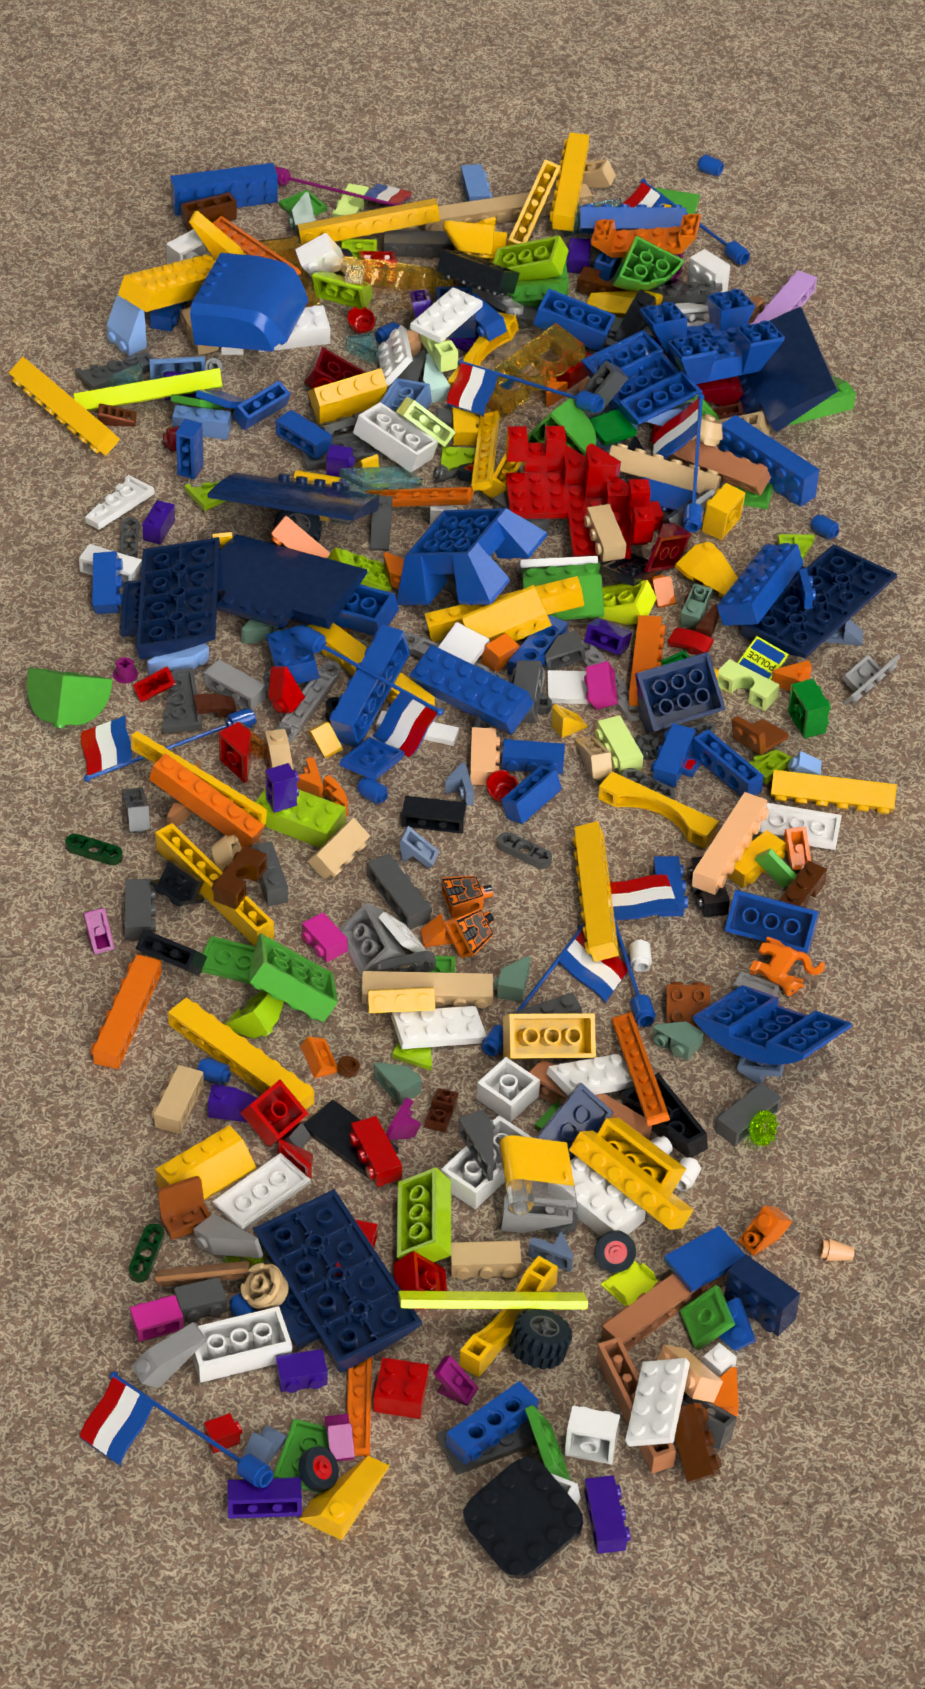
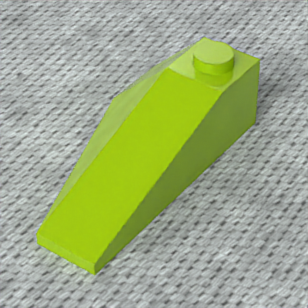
(256, 1017)

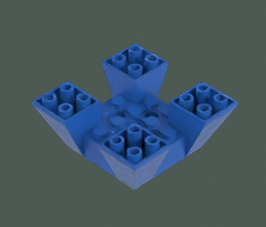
(717, 348)
(462, 545)

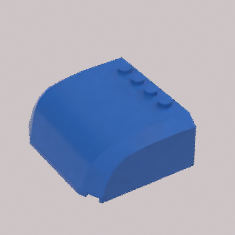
(247, 303)

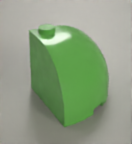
(645, 267)
(577, 426)
(66, 696)

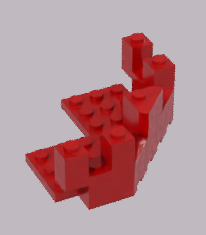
(566, 483)

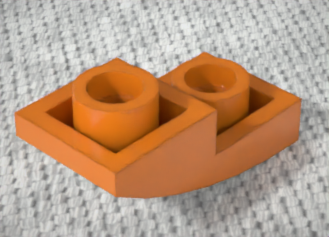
(334, 791)

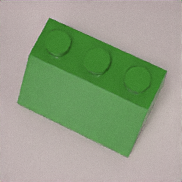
(533, 291)

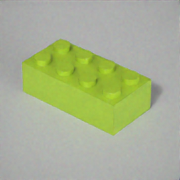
(535, 258)
(310, 821)
(424, 1215)

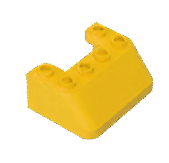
(475, 239)

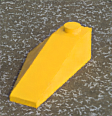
(213, 237)
(617, 302)
(708, 566)

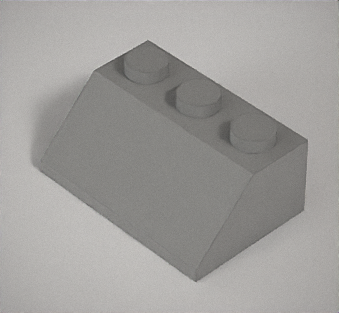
(370, 939)

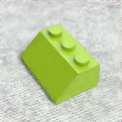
(334, 289)

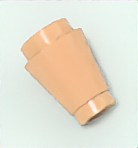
(835, 1251)

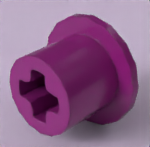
(125, 671)

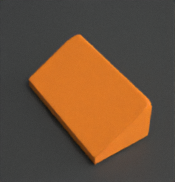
(318, 1056)

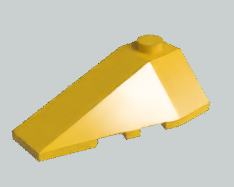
(339, 1506)

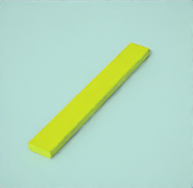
(150, 389)
(492, 1300)

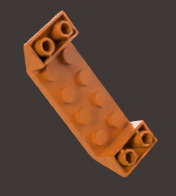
(671, 239)

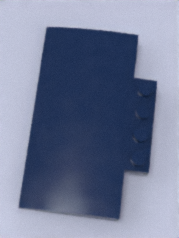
(792, 378)
(296, 495)
(283, 583)
(842, 589)
(174, 599)
(347, 1313)

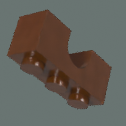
(590, 282)
(806, 884)
(230, 887)

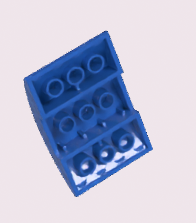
(652, 379)
(764, 1032)

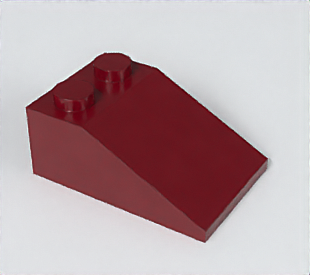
(331, 367)
(722, 391)
(668, 548)

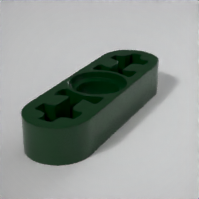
(87, 843)
(145, 1244)

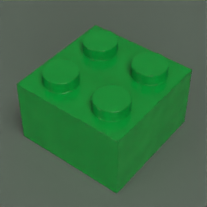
(808, 708)

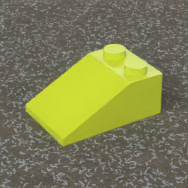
(626, 602)

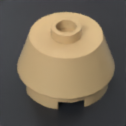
(711, 430)
(224, 851)
(265, 1286)

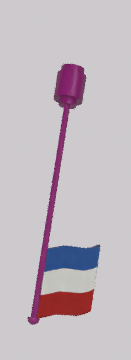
(379, 193)

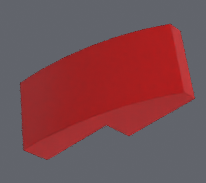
(694, 641)

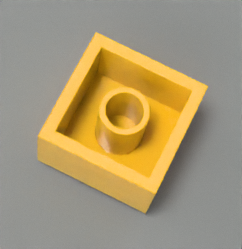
(723, 511)

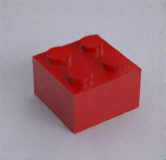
(274, 1113)
(401, 1388)

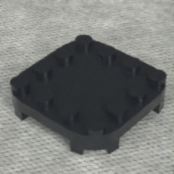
(523, 1518)

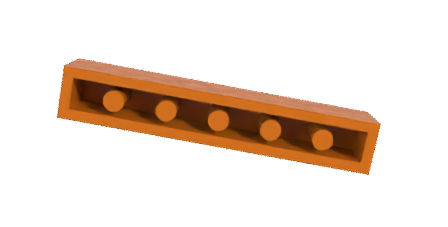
(647, 650)
(205, 801)
(126, 1012)

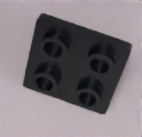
(179, 885)

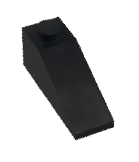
(633, 321)

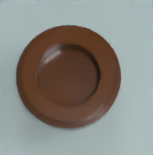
(348, 1066)

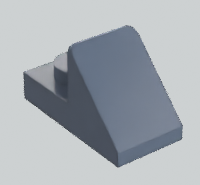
(849, 634)
(460, 782)
(415, 845)
(758, 1071)
(556, 1253)
(265, 1444)

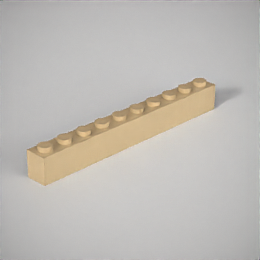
(502, 208)

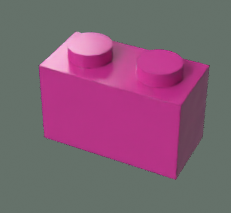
(601, 685)
(324, 937)
(156, 1318)

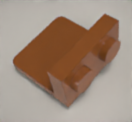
(757, 736)
(686, 1001)
(182, 1207)

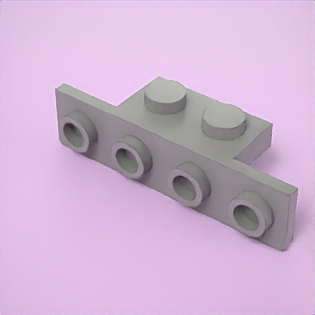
(863, 674)

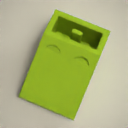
(376, 573)

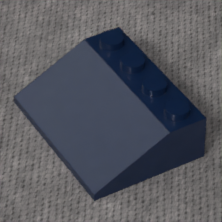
(678, 692)

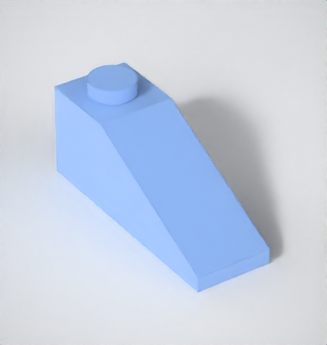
(183, 659)

